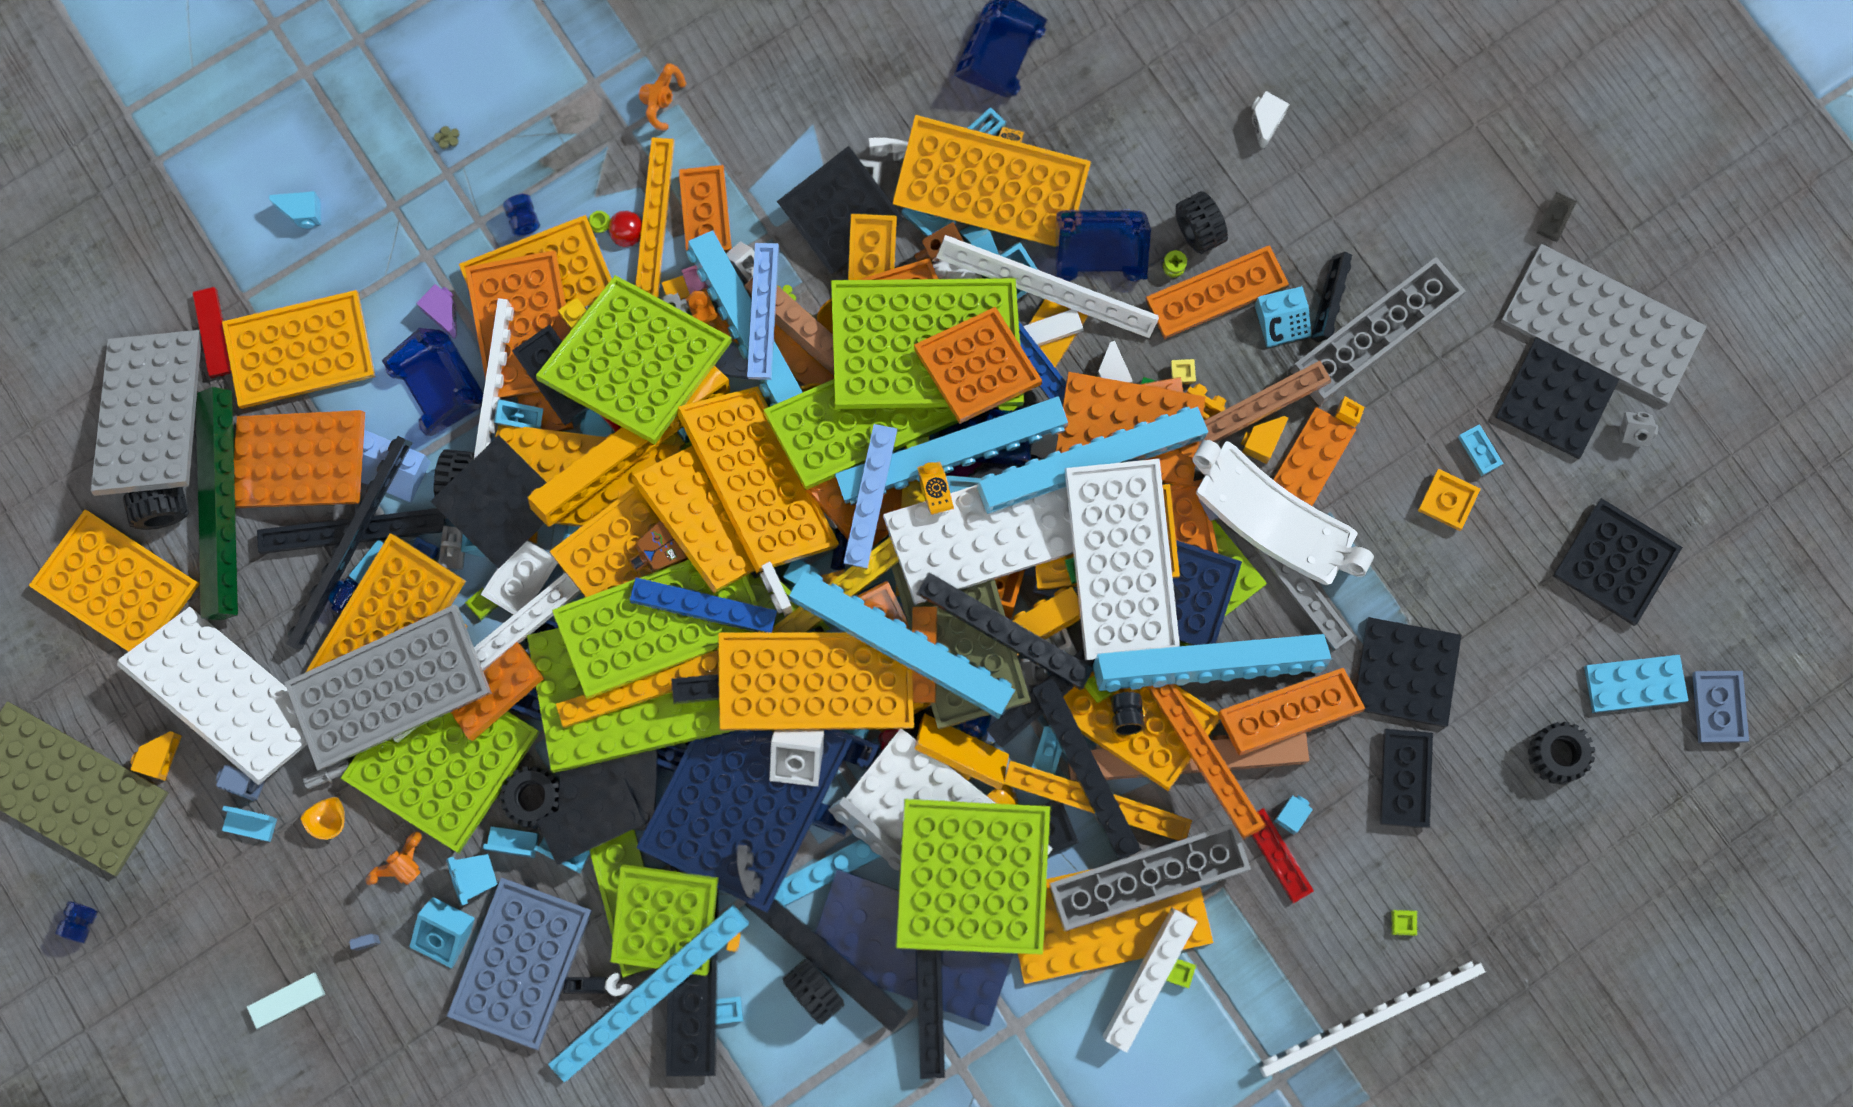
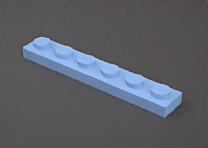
(763, 311)
(870, 496)

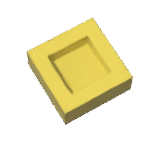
(1184, 369)

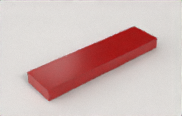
(212, 332)
(1281, 860)

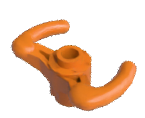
(659, 94)
(399, 863)

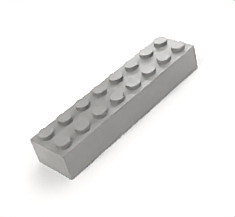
(1383, 327)
(1149, 877)

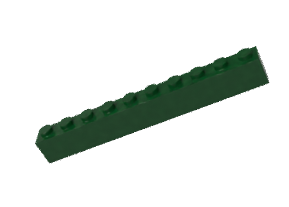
(216, 504)

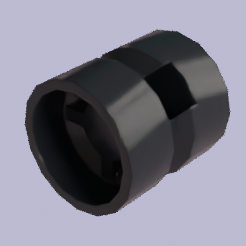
(1127, 715)

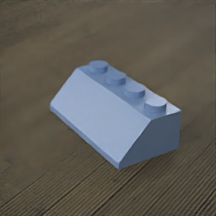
(409, 474)

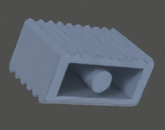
(238, 783)

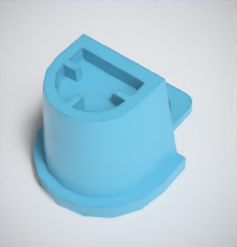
(471, 876)

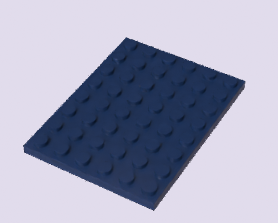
(727, 800)

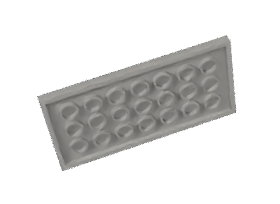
(1604, 324)
(147, 413)
(387, 687)

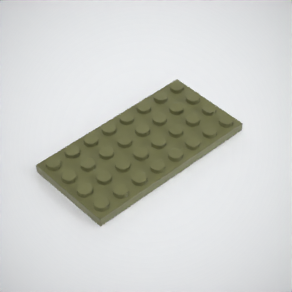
(973, 645)
(72, 791)

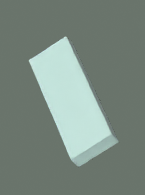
(286, 1000)

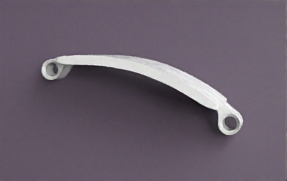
(1276, 518)

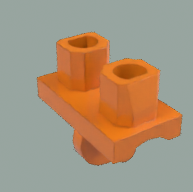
(702, 307)

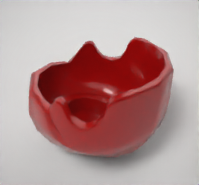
(625, 228)

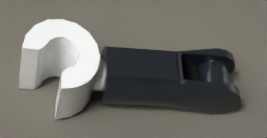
(597, 985)

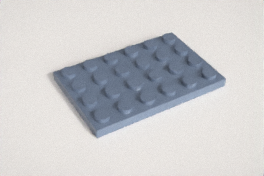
(519, 963)

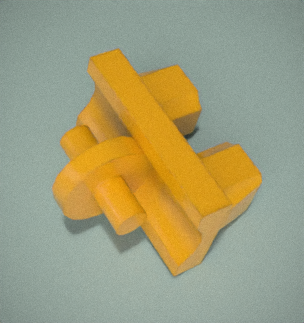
(1211, 406)

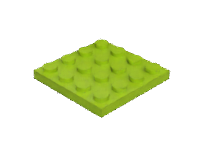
(660, 915)

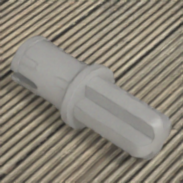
(325, 775)

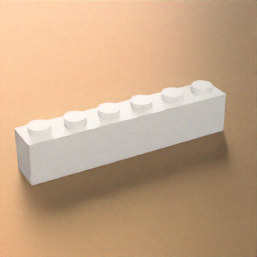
(1149, 979)

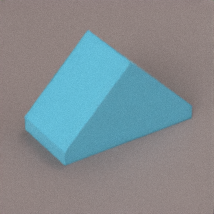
(979, 237)
(518, 415)

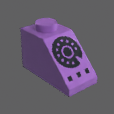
(440, 308)

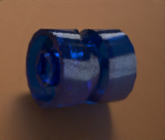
(522, 214)
(76, 931)

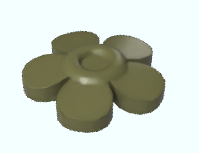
(447, 137)

